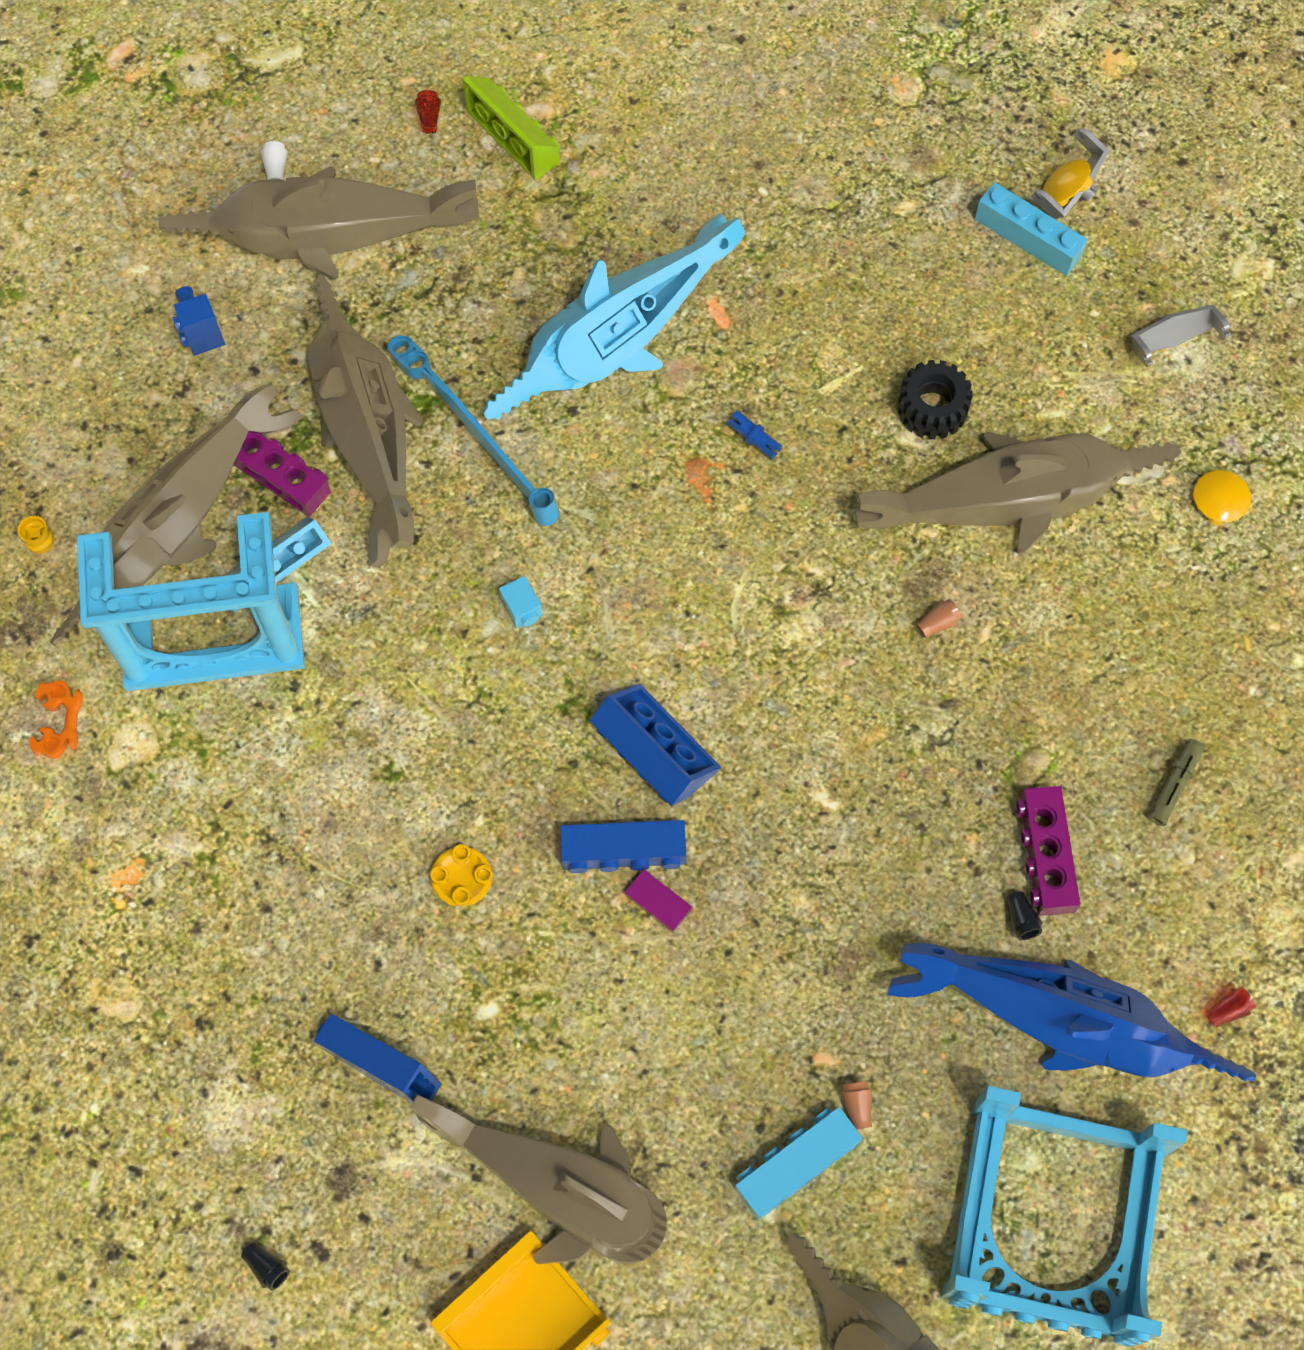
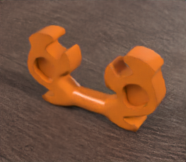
(52, 744)

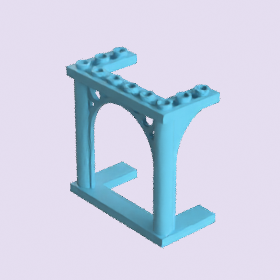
(126, 614)
(1128, 1313)

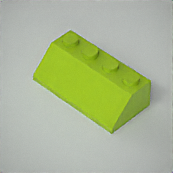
(510, 126)

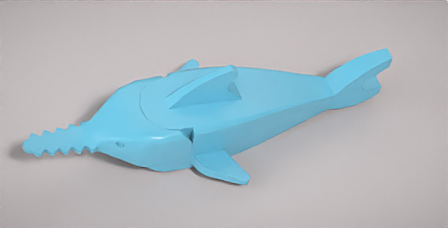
(615, 319)

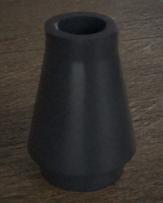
(1024, 919)
(266, 1267)

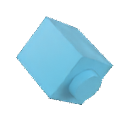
(521, 602)

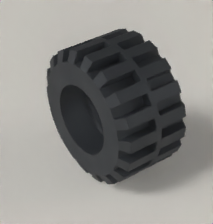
(940, 380)

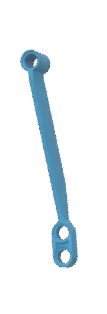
(542, 499)

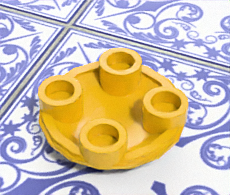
(1068, 180)
(1222, 496)
(461, 876)

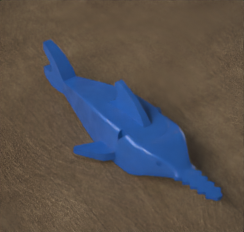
(1066, 1009)

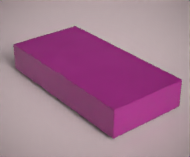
(658, 900)

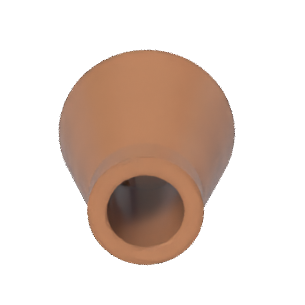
(940, 618)
(858, 1103)

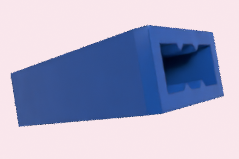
(376, 1060)

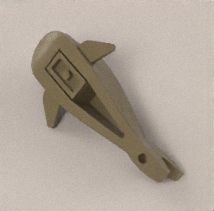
(580, 1195)

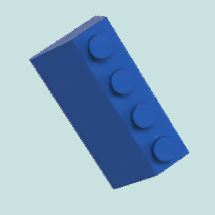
(654, 744)

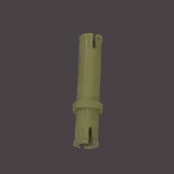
(1178, 781)

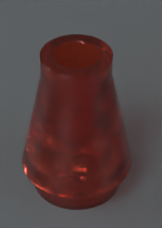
(428, 110)
(1232, 1006)

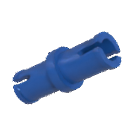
(755, 435)

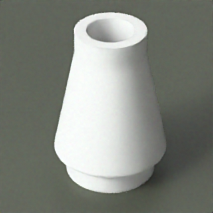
(274, 159)

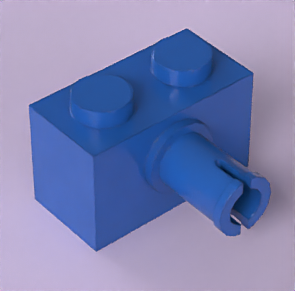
(196, 322)

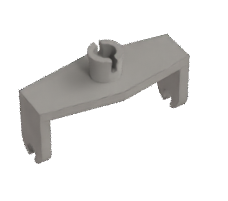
(1099, 154)
(1177, 329)

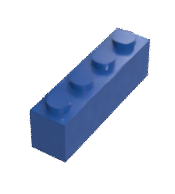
(623, 845)

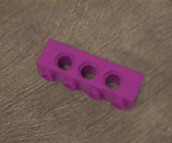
(303, 496)
(1049, 804)

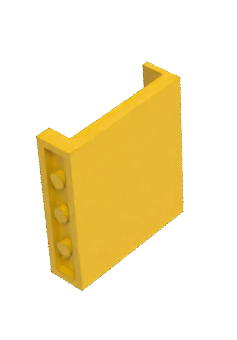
(522, 1308)

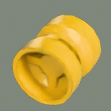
(33, 528)

